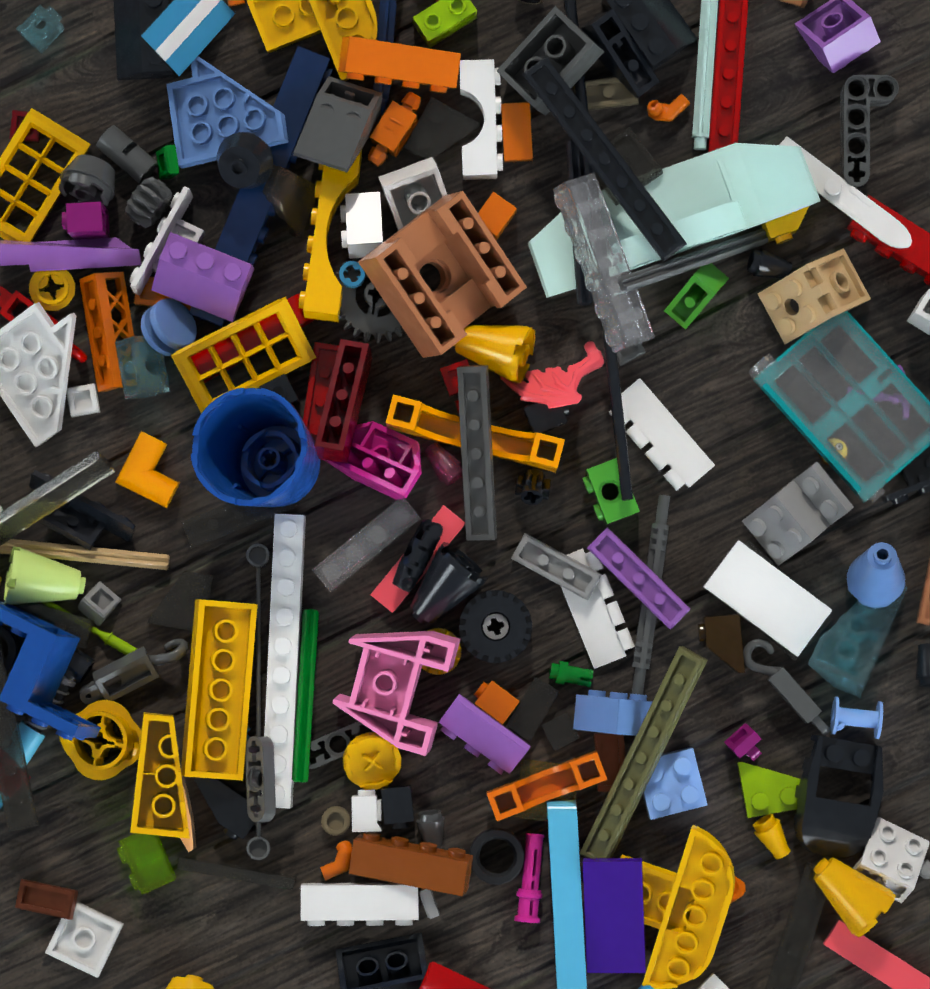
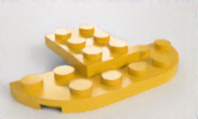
(295, 20)
(687, 910)

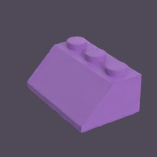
(202, 277)
(483, 735)

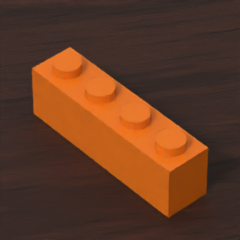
(399, 62)

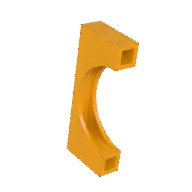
(512, 445)

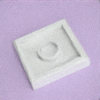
(85, 939)

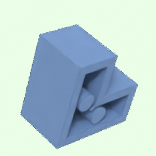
(610, 714)

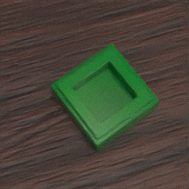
(167, 162)

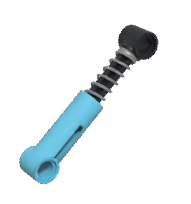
(76, 672)

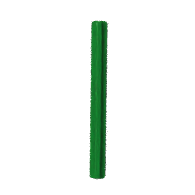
(305, 695)

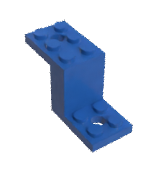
(40, 672)

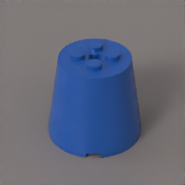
(237, 444)

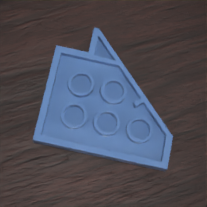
(214, 107)

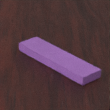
(638, 578)

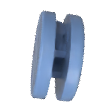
(168, 326)

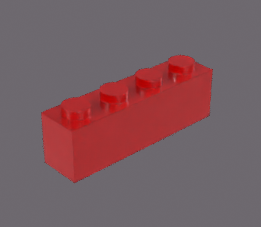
(911, 259)

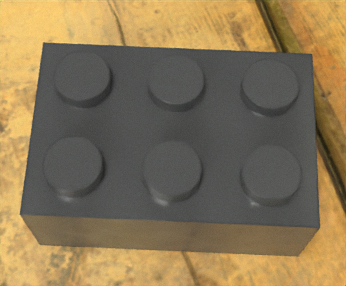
(562, 43)

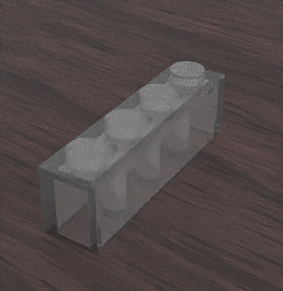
(366, 544)

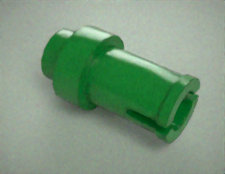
(565, 673)

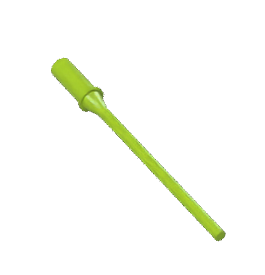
(108, 638)

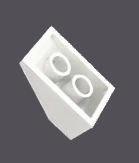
(412, 190)

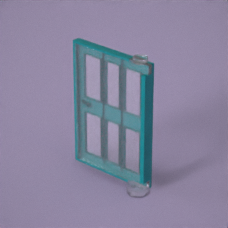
(849, 403)

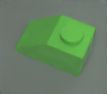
(696, 294)

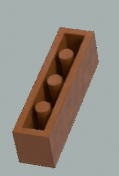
(411, 863)

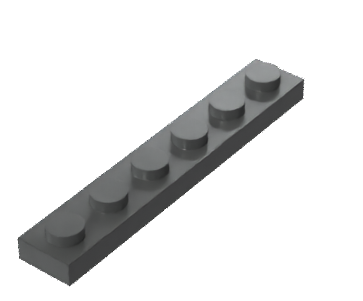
(477, 452)

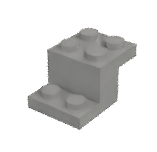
(797, 513)

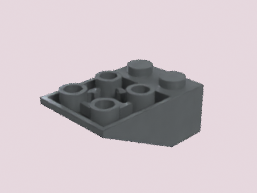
(339, 124)

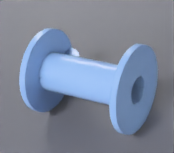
(856, 717)

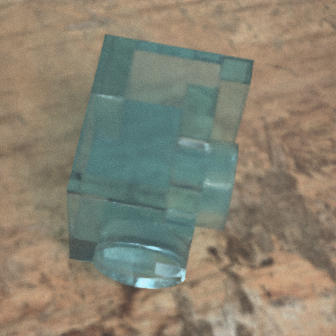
(41, 38)

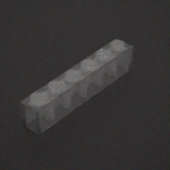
(602, 262)

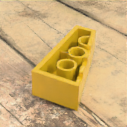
(158, 787)

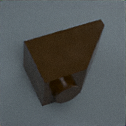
(724, 639)

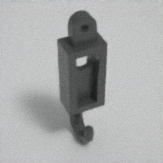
(133, 669)
(786, 687)

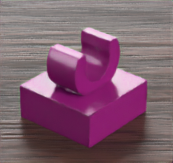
(744, 742)

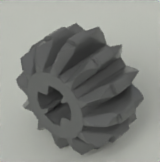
(148, 202)

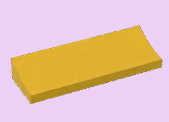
(218, 690)

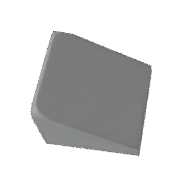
(99, 603)

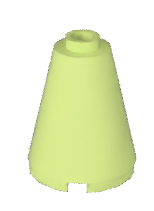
(40, 579)

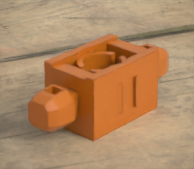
(394, 129)

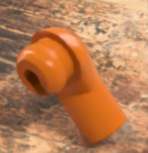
(667, 112)
(341, 862)

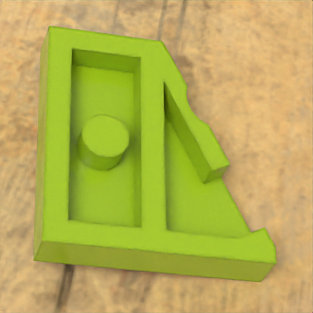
(766, 790)

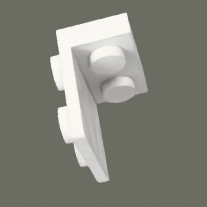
(893, 858)

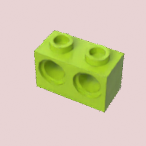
(443, 19)

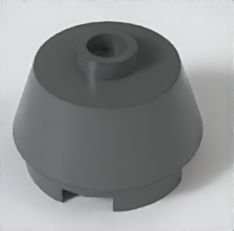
(88, 180)

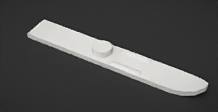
(855, 203)

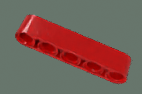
(248, 339)

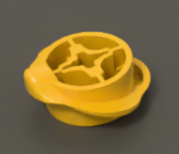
(129, 743)

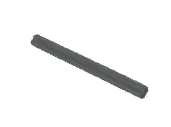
(692, 260)

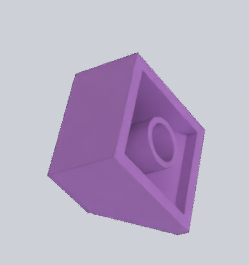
(838, 33)

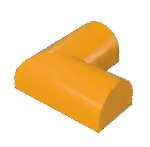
(140, 475)

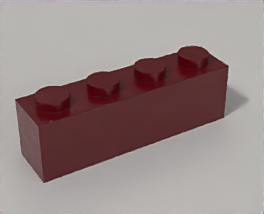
(343, 401)

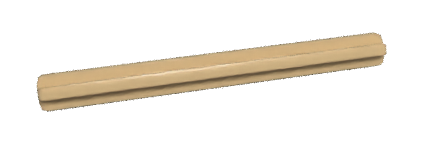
(95, 555)

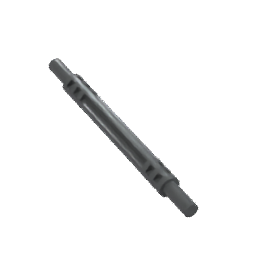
(647, 619)

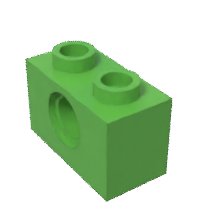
(608, 510)

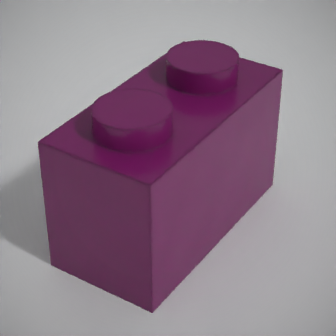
(86, 220)

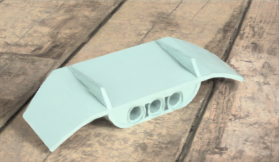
(702, 200)

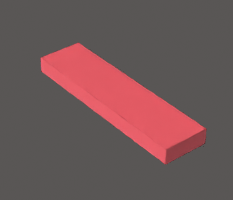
(392, 596)
(875, 959)

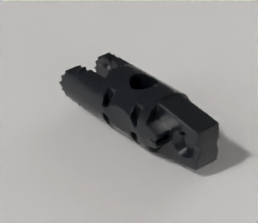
(417, 555)

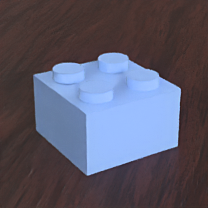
(674, 785)

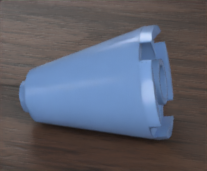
(876, 576)

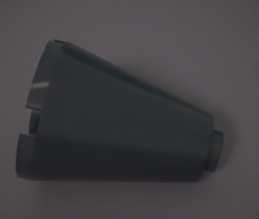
(445, 584)

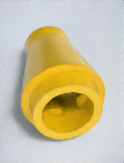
(770, 833)

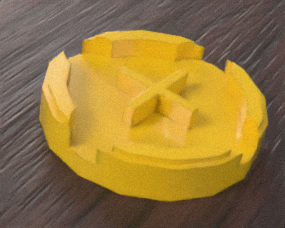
(371, 761)

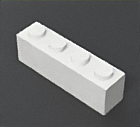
(359, 902)

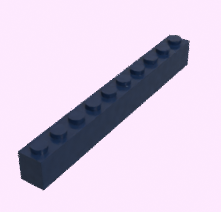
(251, 208)

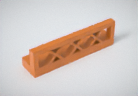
(102, 328)

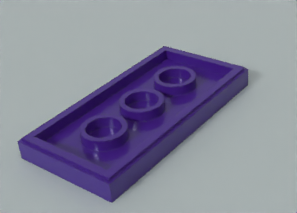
(614, 915)

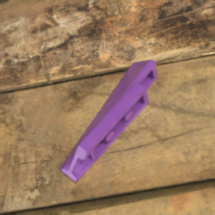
(69, 254)

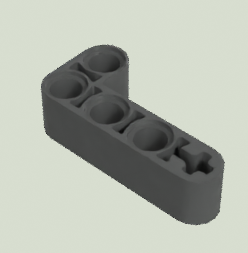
(861, 132)

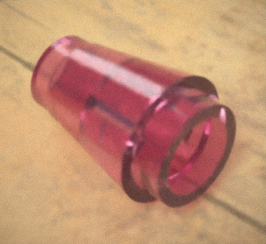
(444, 464)

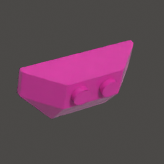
(382, 460)

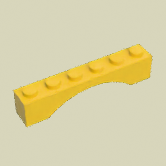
(323, 291)

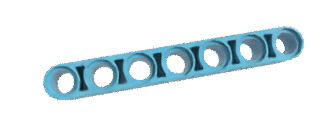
(566, 894)

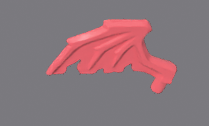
(556, 386)

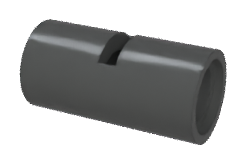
(126, 154)

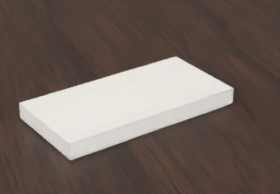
(767, 598)

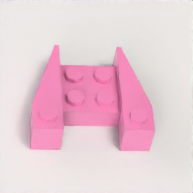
(389, 681)

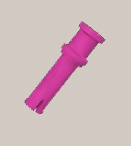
(529, 892)

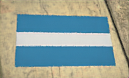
(186, 30)

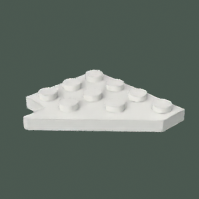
(36, 370)

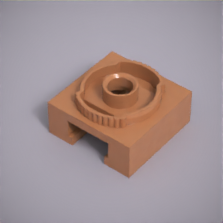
(470, 266)

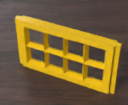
(56, 134)
(292, 330)

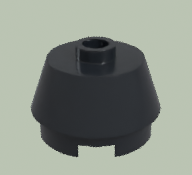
(244, 160)

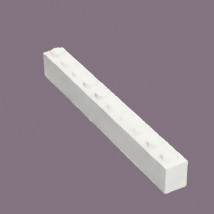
(284, 648)

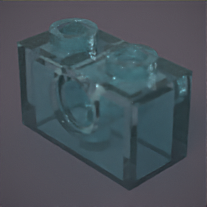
(141, 368)

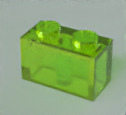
(147, 862)

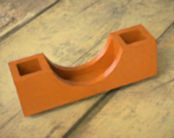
(546, 785)

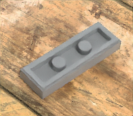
(556, 566)

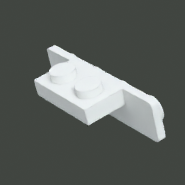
(170, 224)

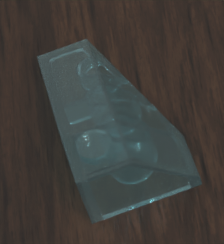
(852, 646)

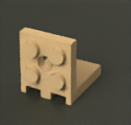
(817, 295)

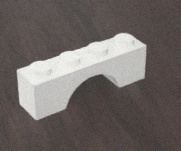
(478, 84)

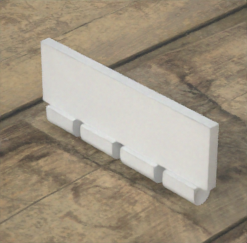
(668, 438)
(596, 619)

